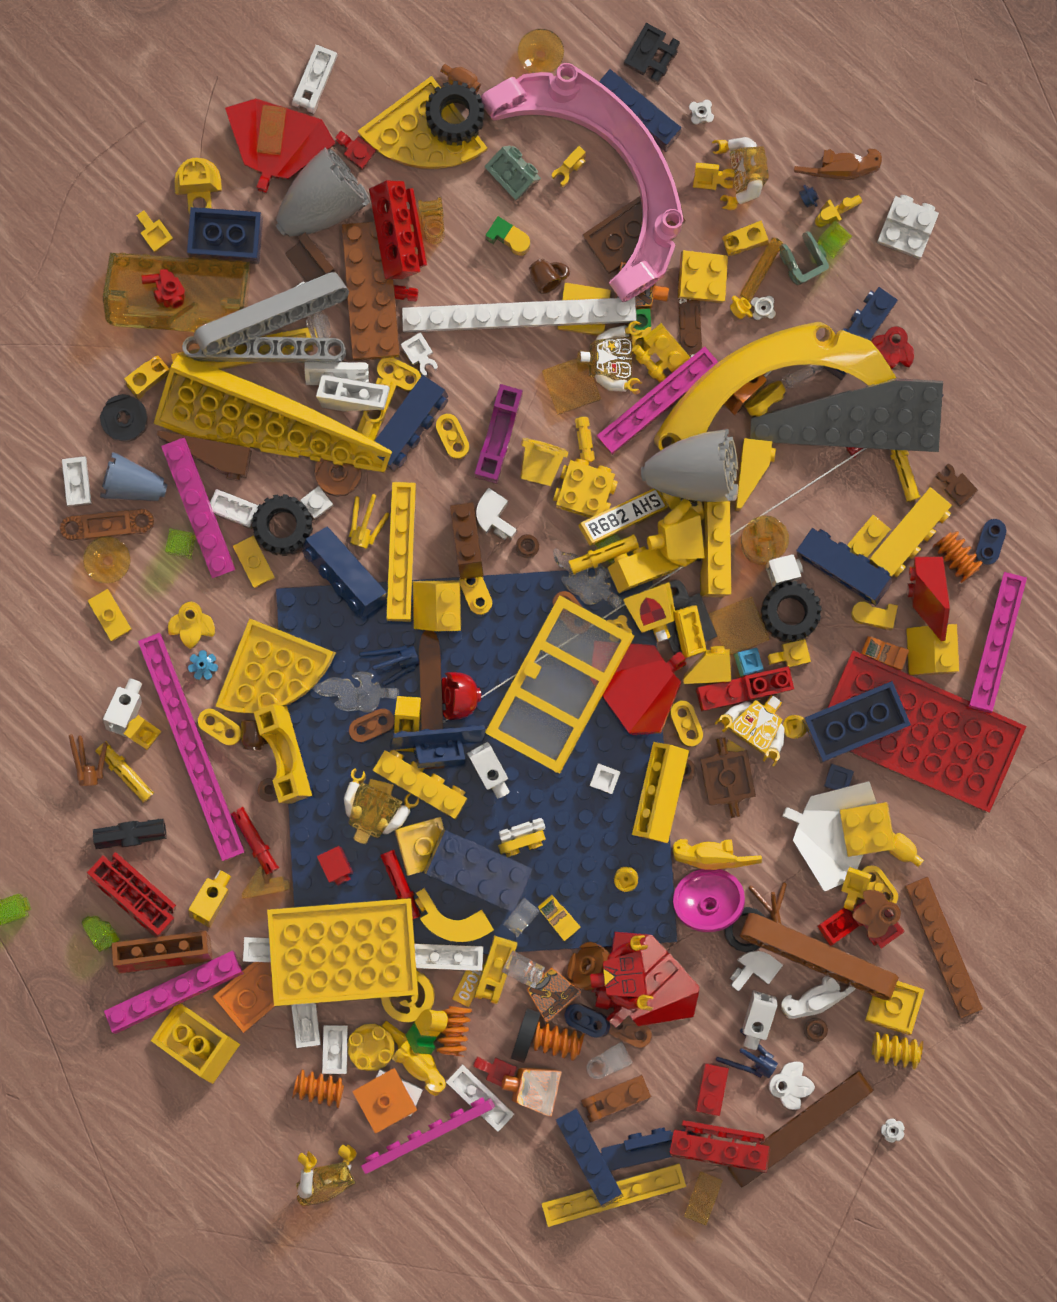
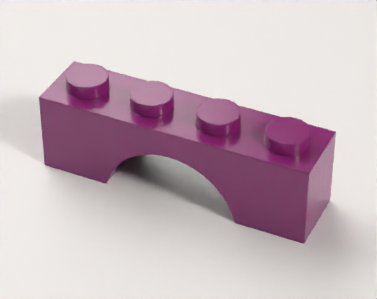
(498, 434)

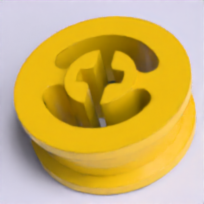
(414, 1010)

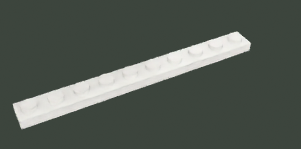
(518, 315)
(427, 955)

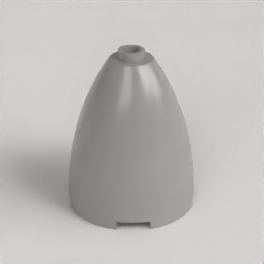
(320, 196)
(696, 468)

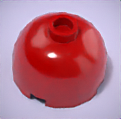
(459, 695)

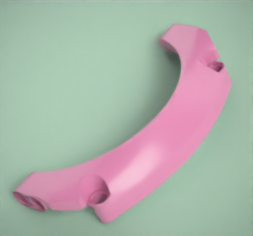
(601, 111)

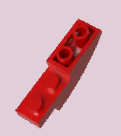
(745, 689)

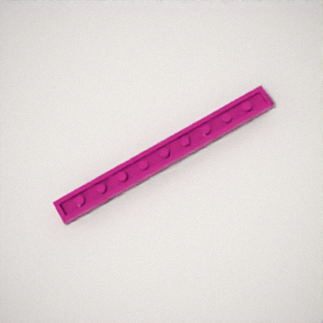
(191, 746)

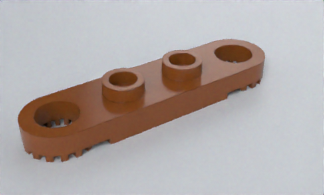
(107, 524)

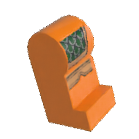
(885, 652)

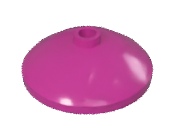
(709, 889)

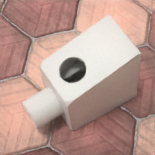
(120, 715)
(484, 760)
(760, 1009)

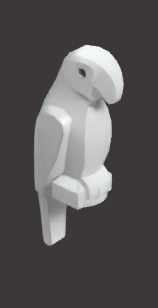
(815, 999)

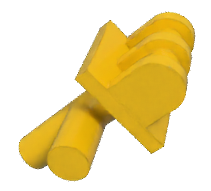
(830, 213)

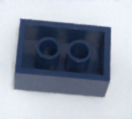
(225, 235)

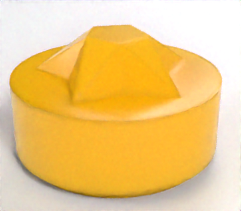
(794, 727)
(626, 879)

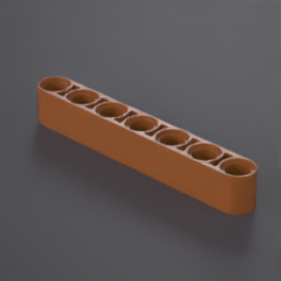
(819, 956)

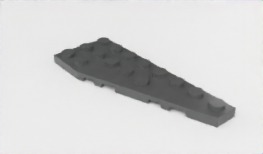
(880, 416)

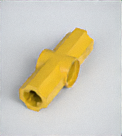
(370, 427)

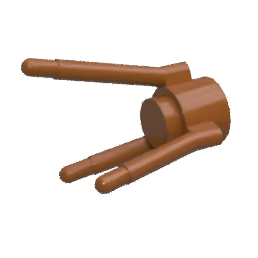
(87, 774)

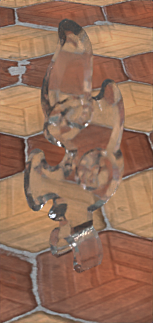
(588, 588)
(363, 698)

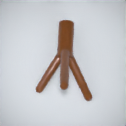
(774, 910)

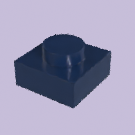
(838, 777)

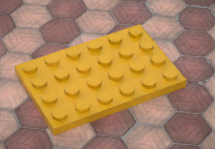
(342, 952)

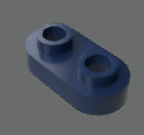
(990, 541)
(588, 1021)

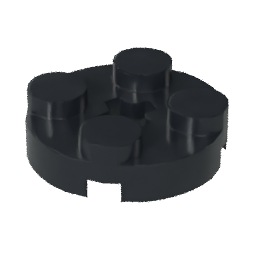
(112, 412)

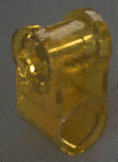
(432, 216)

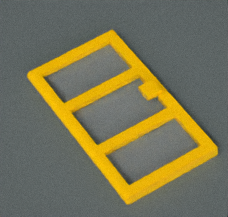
(559, 684)

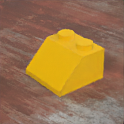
(437, 605)
(930, 655)

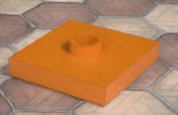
(384, 1100)

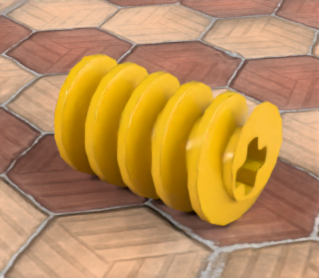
(896, 1050)

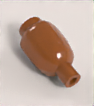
(461, 75)

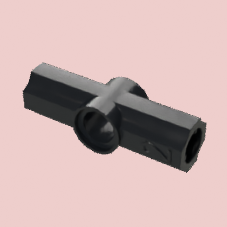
(129, 834)

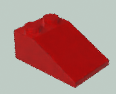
(930, 593)

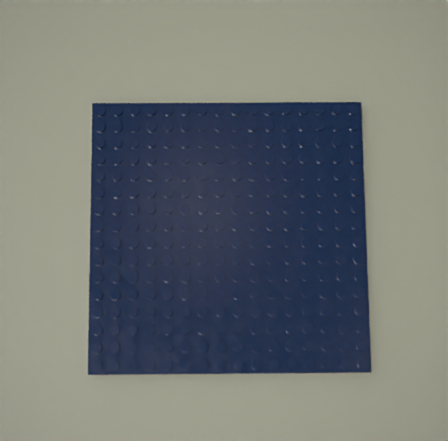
(584, 827)

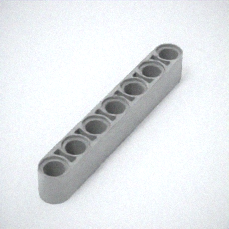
(271, 314)
(275, 353)

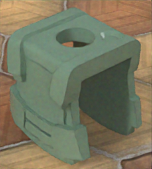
(817, 252)

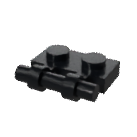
(645, 49)

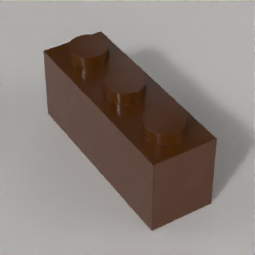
(466, 541)

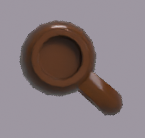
(545, 276)
(250, 735)

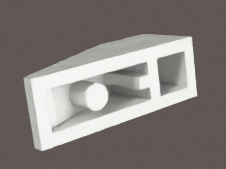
(351, 394)

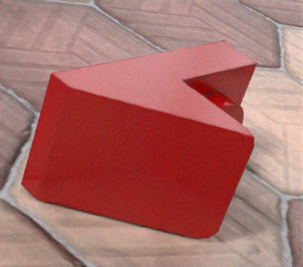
(837, 926)

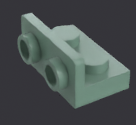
(512, 171)

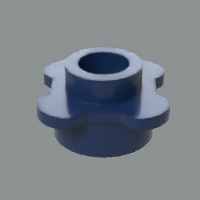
(809, 196)

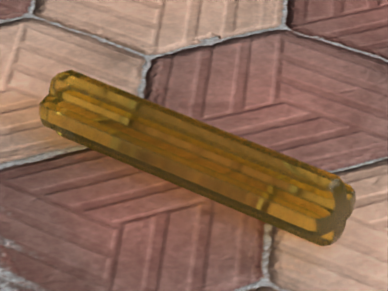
(761, 269)

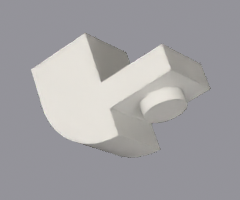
(488, 513)
(755, 962)

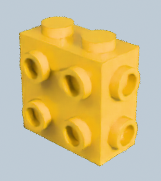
(585, 489)

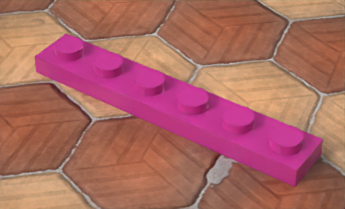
(656, 401)
(198, 507)
(997, 642)
(173, 992)
(418, 1139)

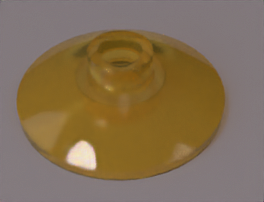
(544, 41)
(95, 556)

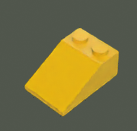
(195, 1042)

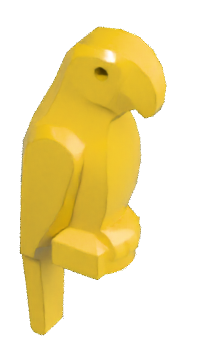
(711, 855)
(417, 1064)

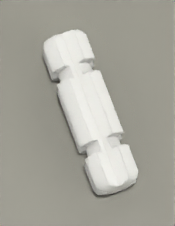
(522, 830)

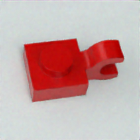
(357, 151)
(495, 1070)

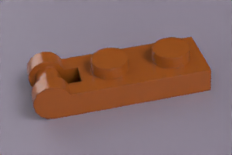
(616, 1098)

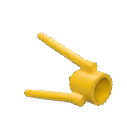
(361, 536)

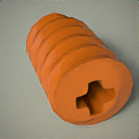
(958, 555)
(454, 1031)
(558, 1041)
(318, 1088)

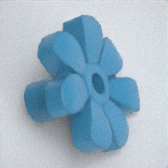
(206, 669)

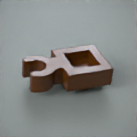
(959, 487)

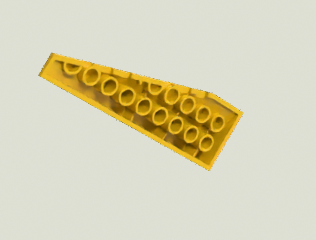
(231, 410)

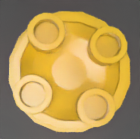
(370, 1047)

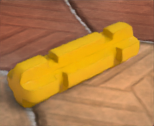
(584, 439)

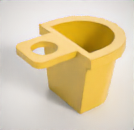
(197, 179)
(540, 461)

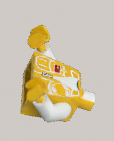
(757, 726)

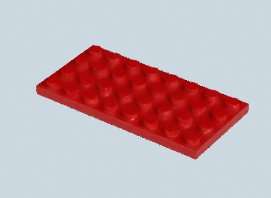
(947, 743)

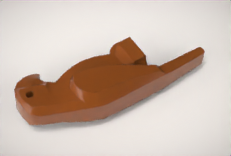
(844, 165)

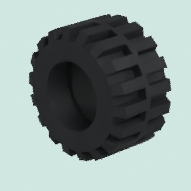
(454, 94)
(268, 511)
(805, 597)

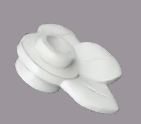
(795, 1085)

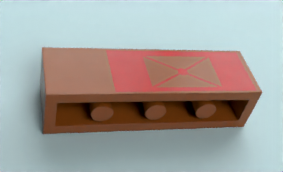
(162, 952)

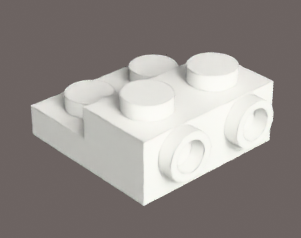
(908, 226)

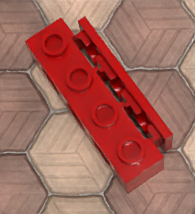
(402, 238)
(129, 897)
(718, 1151)

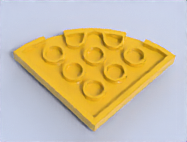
(405, 138)
(271, 669)

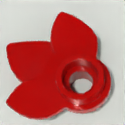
(892, 351)

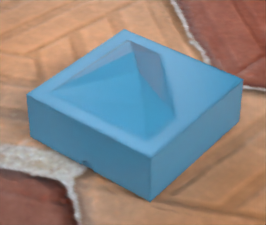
(748, 662)

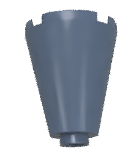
(131, 481)

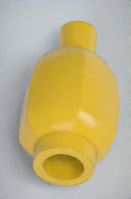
(905, 850)

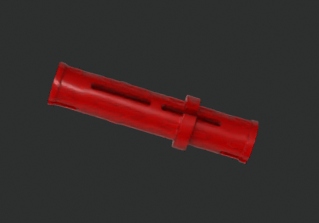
(254, 840)
(398, 880)

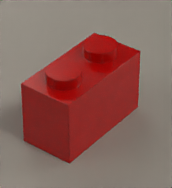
(335, 865)
(711, 1089)

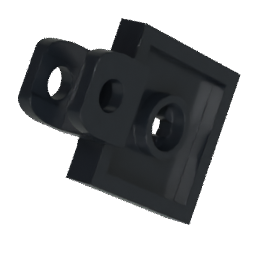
(682, 600)

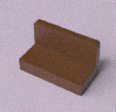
(308, 259)

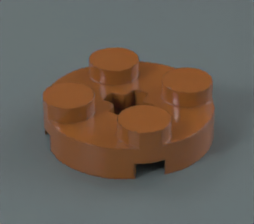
(334, 486)
(589, 954)

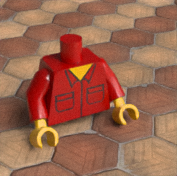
(625, 976)

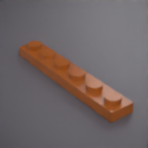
(943, 947)

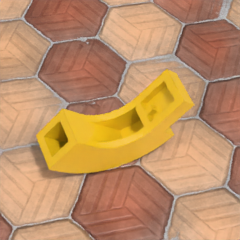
(452, 930)

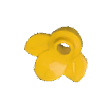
(191, 628)

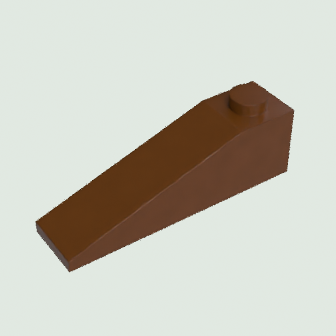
(223, 457)

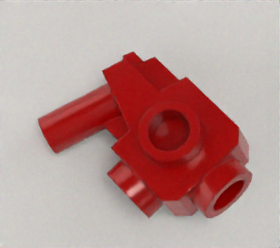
(168, 288)

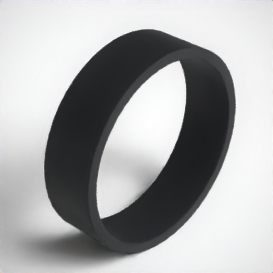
(525, 1035)

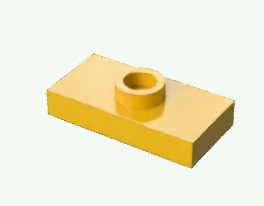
(253, 561)
(109, 615)
(689, 631)

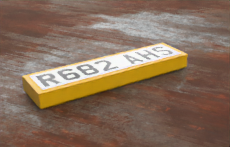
(623, 516)

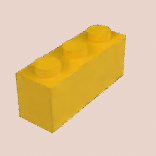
(640, 568)

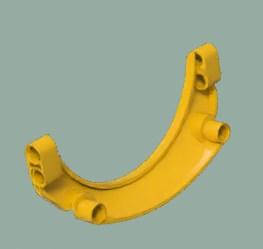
(780, 349)

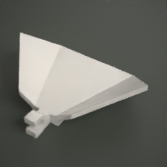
(821, 833)

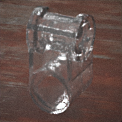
(612, 1061)

